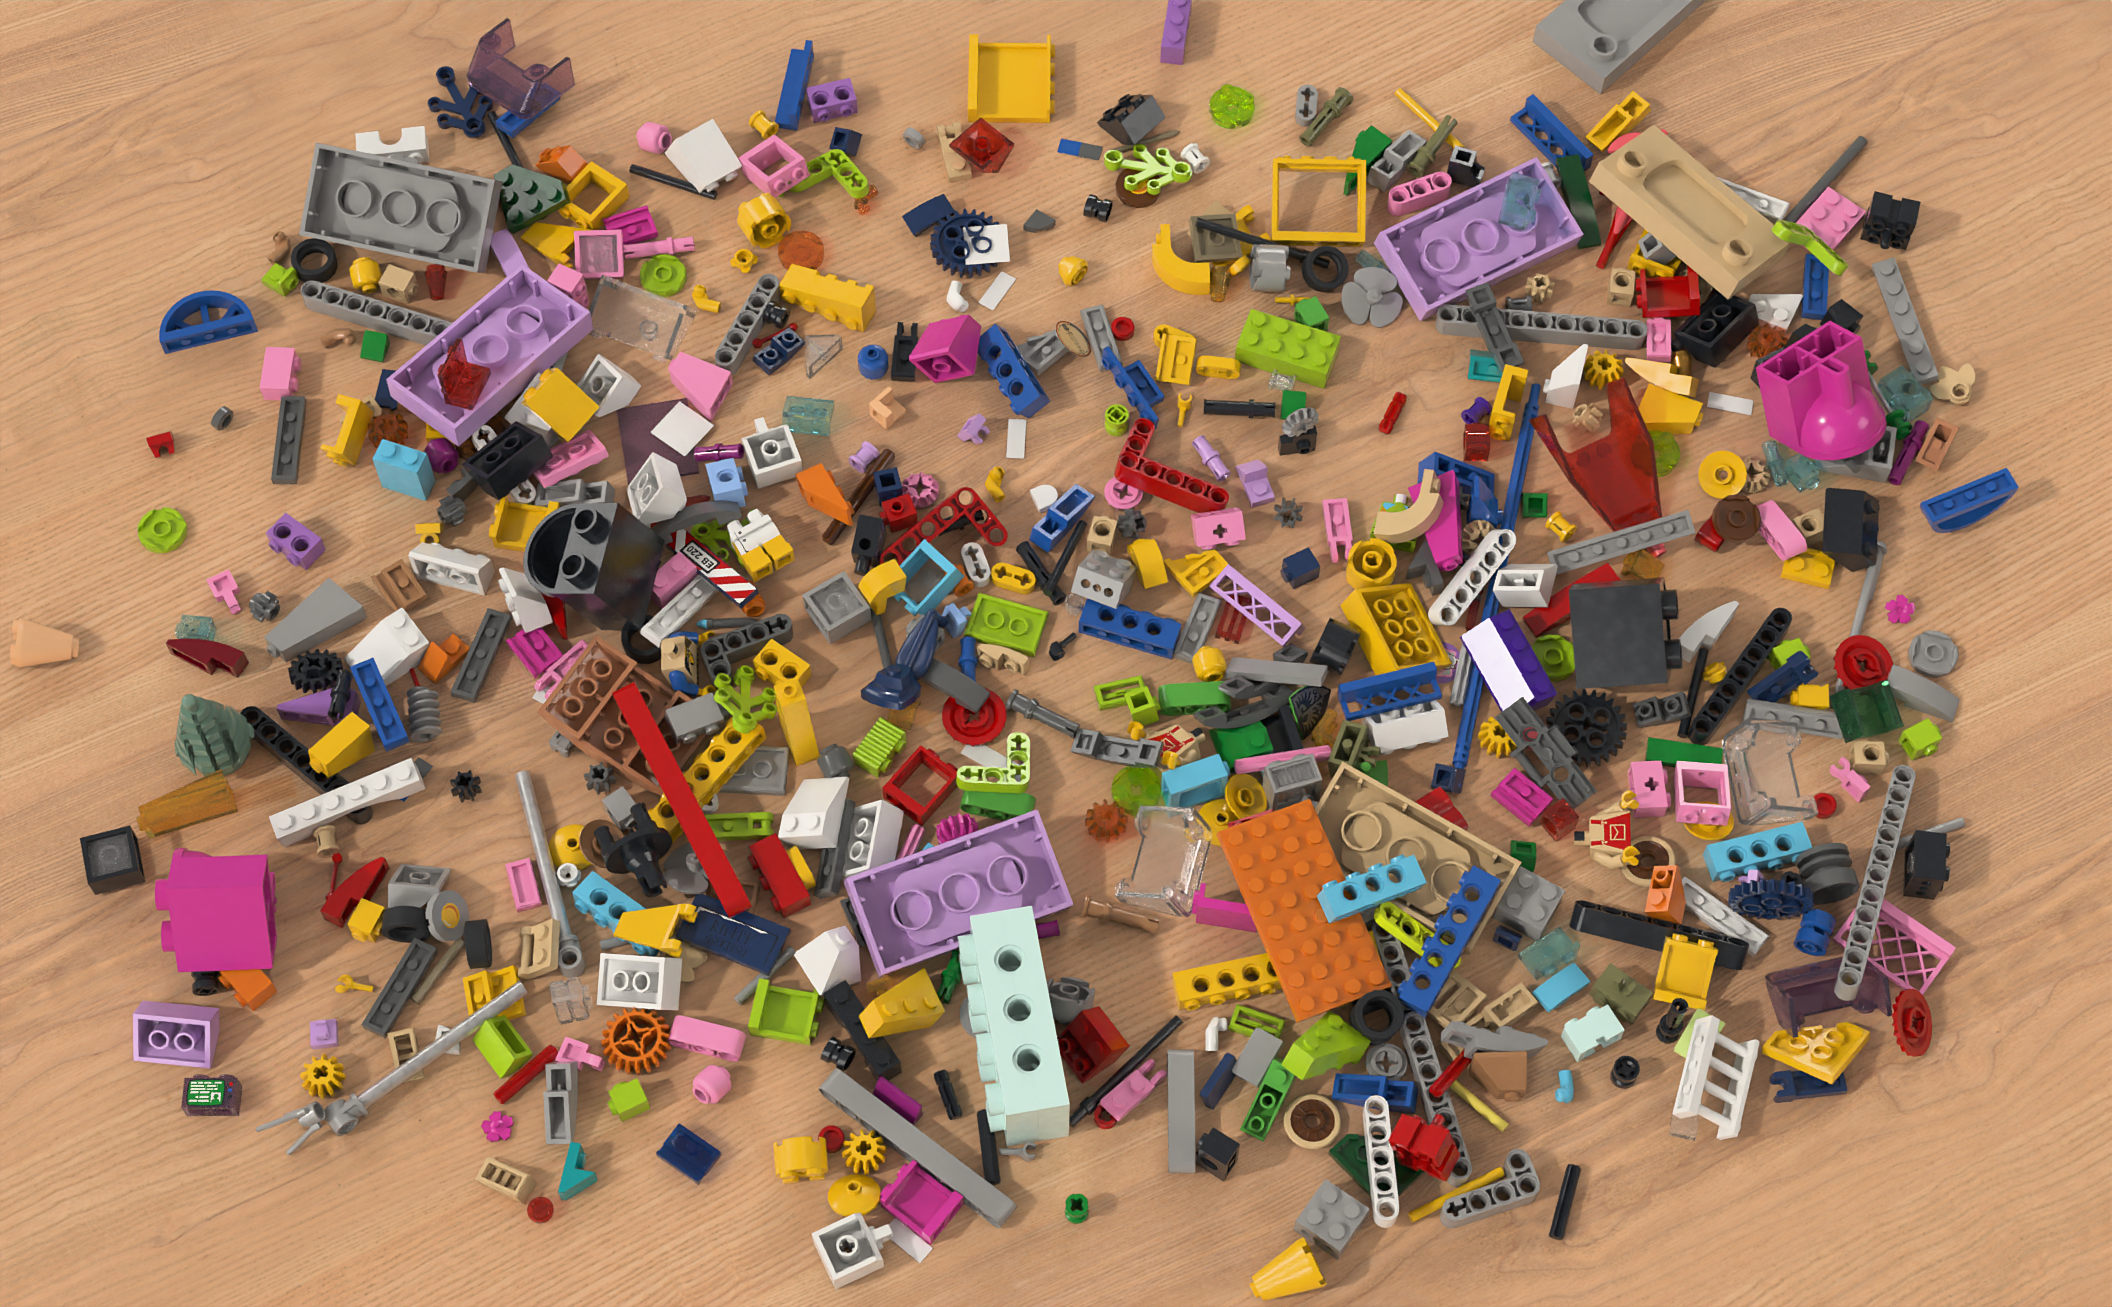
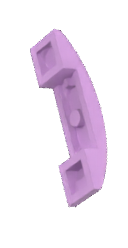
(507, 251)

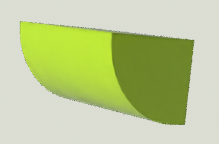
(502, 1046)

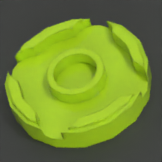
(663, 275)
(162, 530)
(1555, 656)

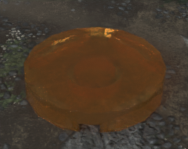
(801, 249)

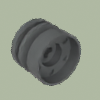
(1828, 873)

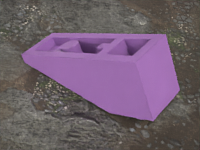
(315, 708)

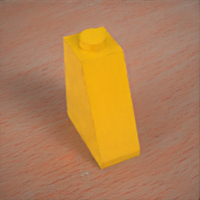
(1669, 411)
(342, 746)

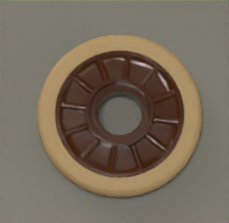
(1652, 847)
(1320, 1107)

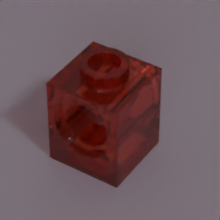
(1476, 442)
(1559, 820)

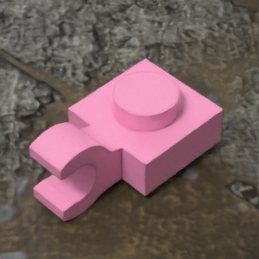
(225, 588)
(1852, 782)
(577, 1051)

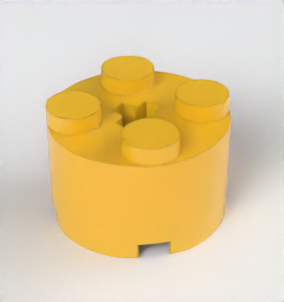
(763, 221)
(1371, 564)
(800, 1158)

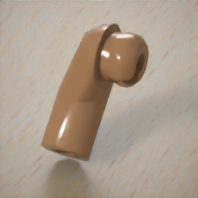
(282, 246)
(336, 335)

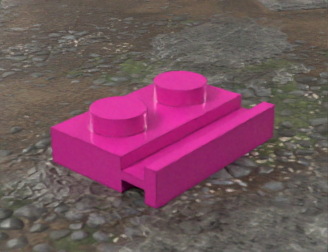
(635, 225)
(534, 650)
(1521, 797)

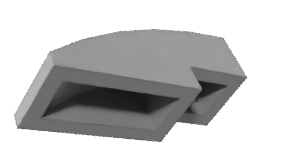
(1393, 163)
(575, 492)
(1922, 694)
(560, 1101)

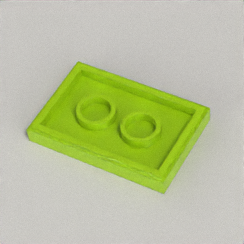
(1006, 624)

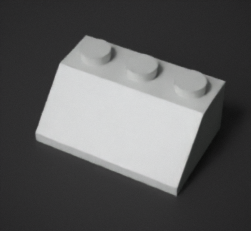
(656, 491)
(452, 567)
(1407, 727)
(872, 837)

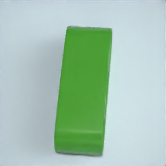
(1191, 698)
(997, 805)

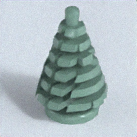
(211, 737)

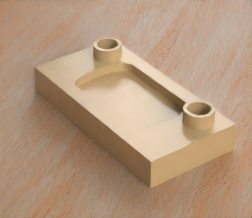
(1690, 211)
(1375, 824)

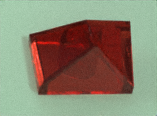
(983, 147)

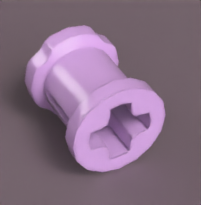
(863, 457)

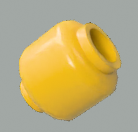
(365, 274)
(1209, 664)

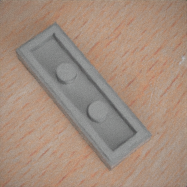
(1099, 333)
(1197, 627)

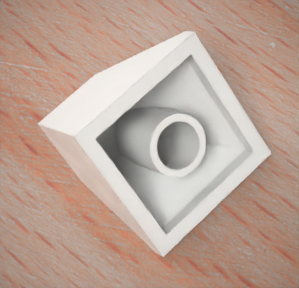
(1565, 380)
(608, 386)
(831, 959)

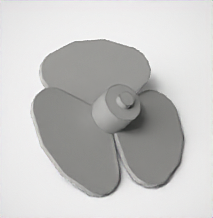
(1369, 291)
(685, 871)

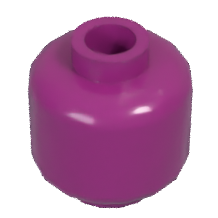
(442, 455)

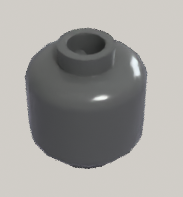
(835, 762)

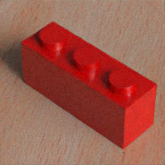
(778, 876)

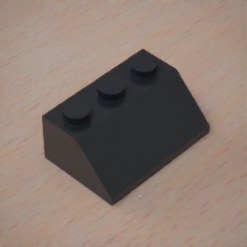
(1718, 328)
(508, 460)
(1850, 528)

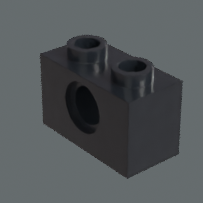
(1217, 1153)

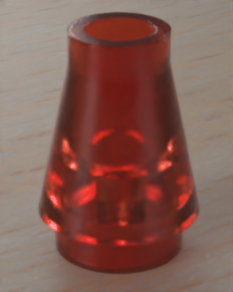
(436, 281)

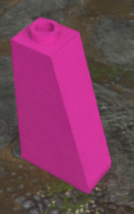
(1446, 533)

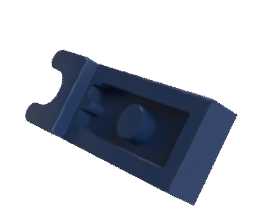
(1784, 679)
(1803, 1085)

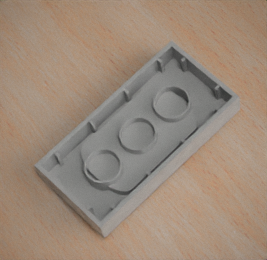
(1608, 36)
(400, 208)

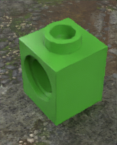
(1311, 313)

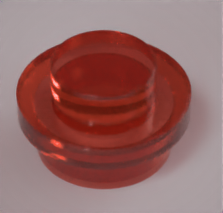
(540, 1210)

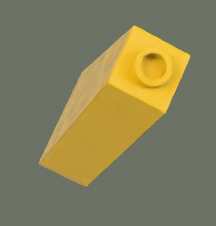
(796, 721)

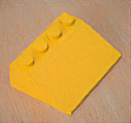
(1394, 628)

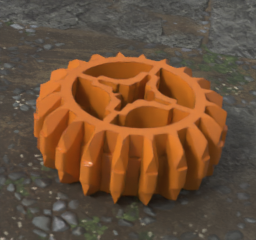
(627, 1044)

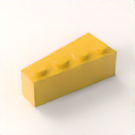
(829, 297)

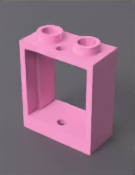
(765, 155)
(1713, 777)

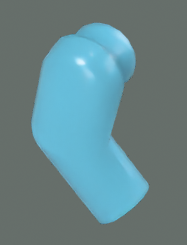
(1566, 1090)

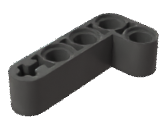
(749, 645)

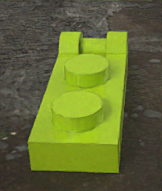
(741, 825)

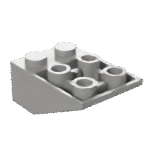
(1874, 462)

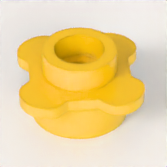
(744, 254)
(1715, 672)

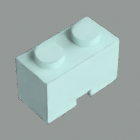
(1596, 1028)

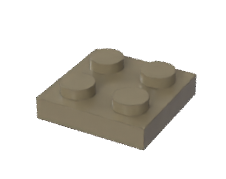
(1213, 246)

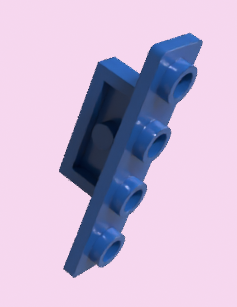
(1136, 383)

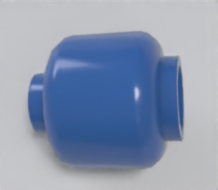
(873, 362)

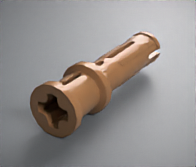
(1107, 912)

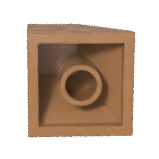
(1501, 1073)

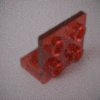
(461, 380)

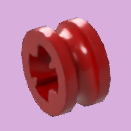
(1101, 1123)

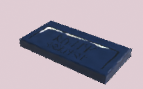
(741, 939)

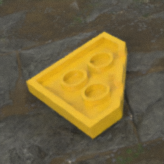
(1818, 1050)

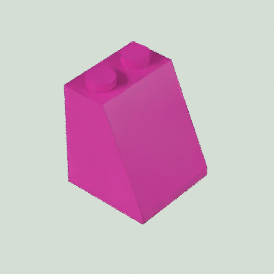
(948, 349)

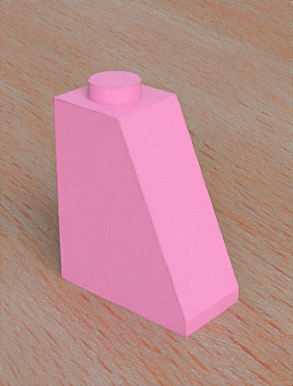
(700, 383)

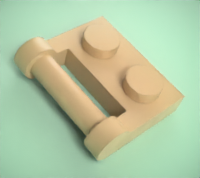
(546, 949)
(1460, 1004)

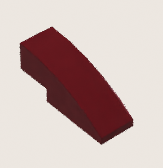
(209, 655)

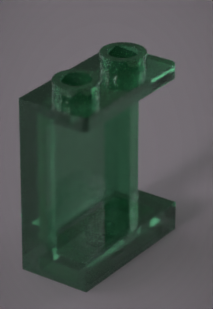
(1866, 711)

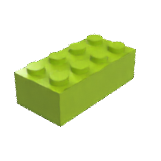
(1288, 347)

